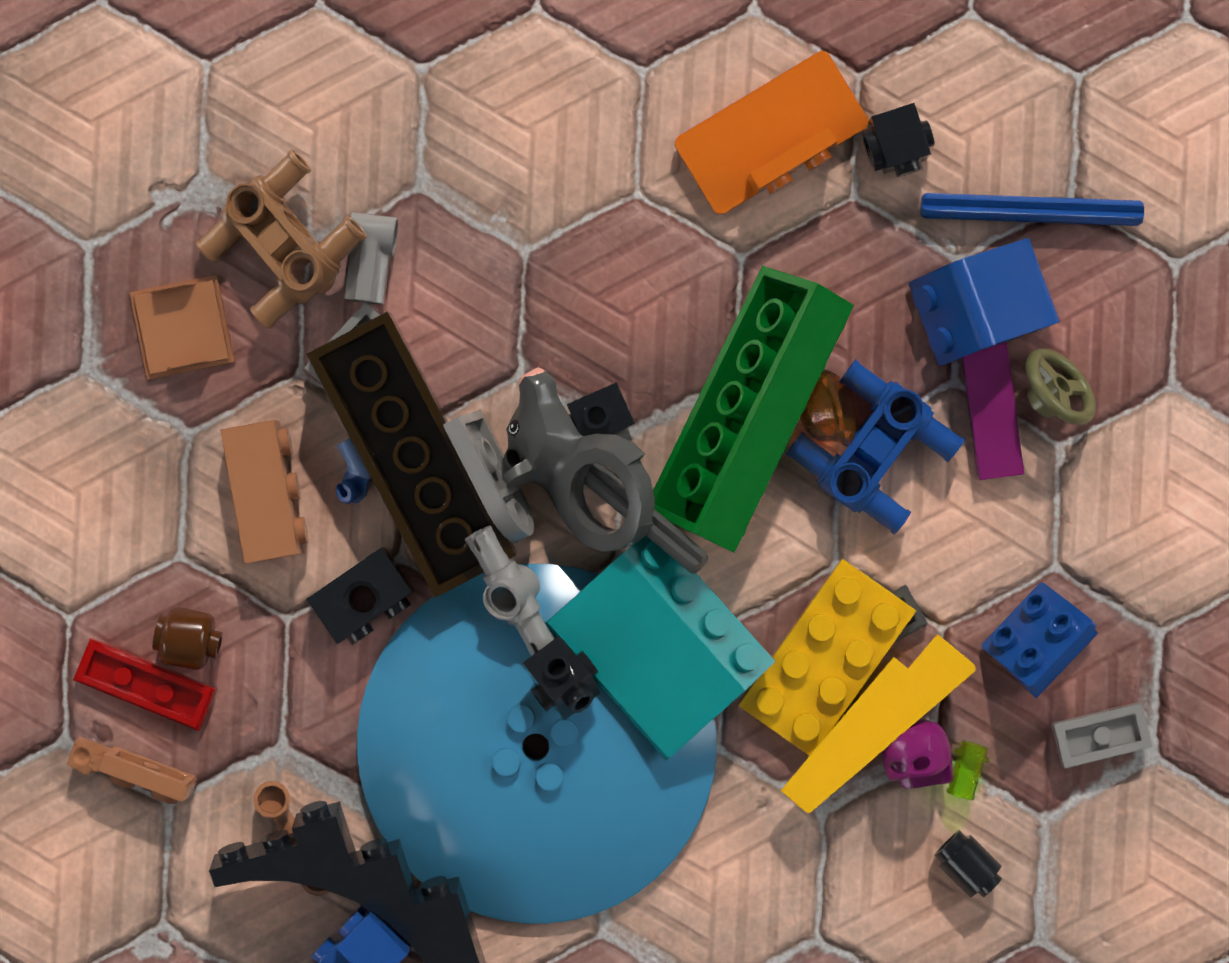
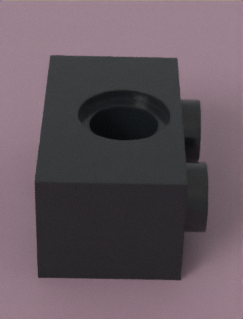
(335, 605)

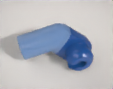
(356, 478)

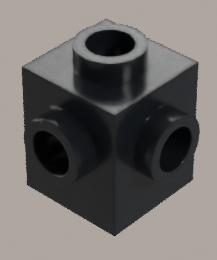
(562, 678)

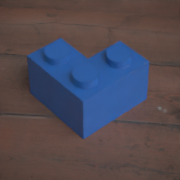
(364, 940)

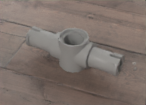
(502, 580)

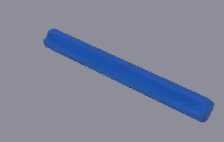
(1032, 209)

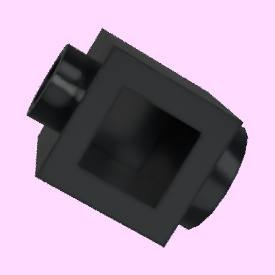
(898, 141)
(601, 412)

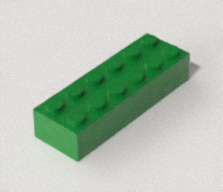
(750, 406)

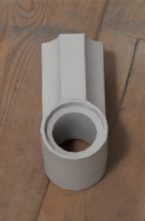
(371, 258)

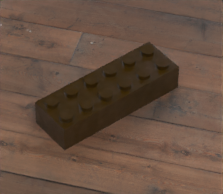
(406, 448)

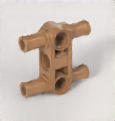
(281, 239)

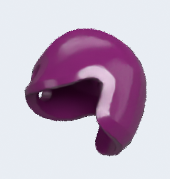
(919, 756)

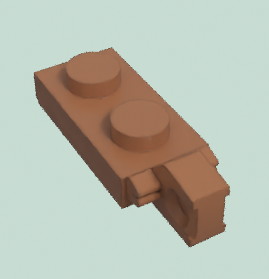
(132, 769)

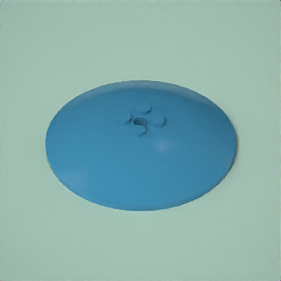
(466, 801)

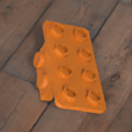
(772, 133)

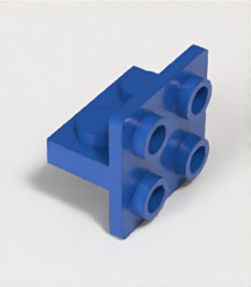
(1040, 638)

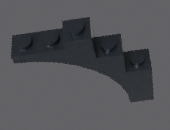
(377, 877)

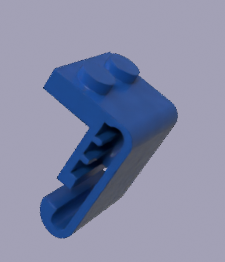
(983, 301)

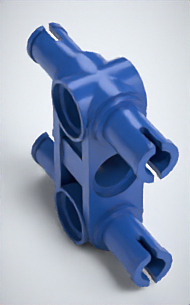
(875, 446)

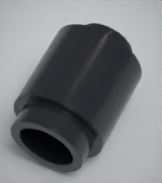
(969, 864)

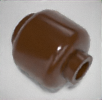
(186, 638)

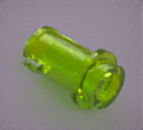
(967, 769)

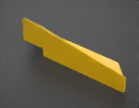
(877, 719)

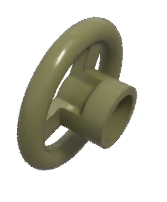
(1052, 392)

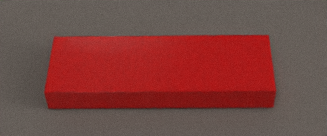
(145, 684)

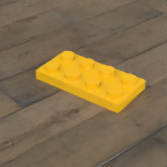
(827, 657)

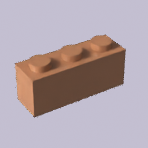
(264, 491)

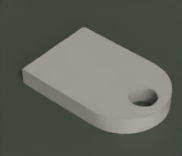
(486, 468)

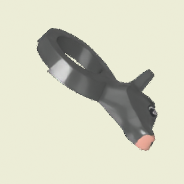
(552, 453)

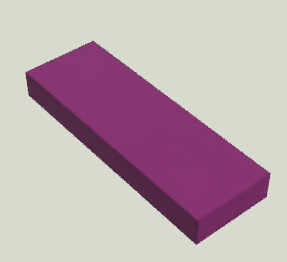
(992, 413)

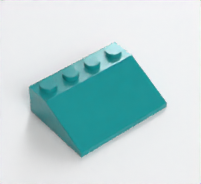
(661, 644)

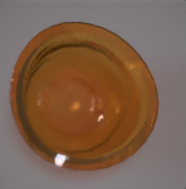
(830, 411)

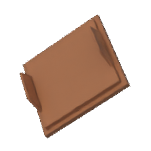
(182, 327)

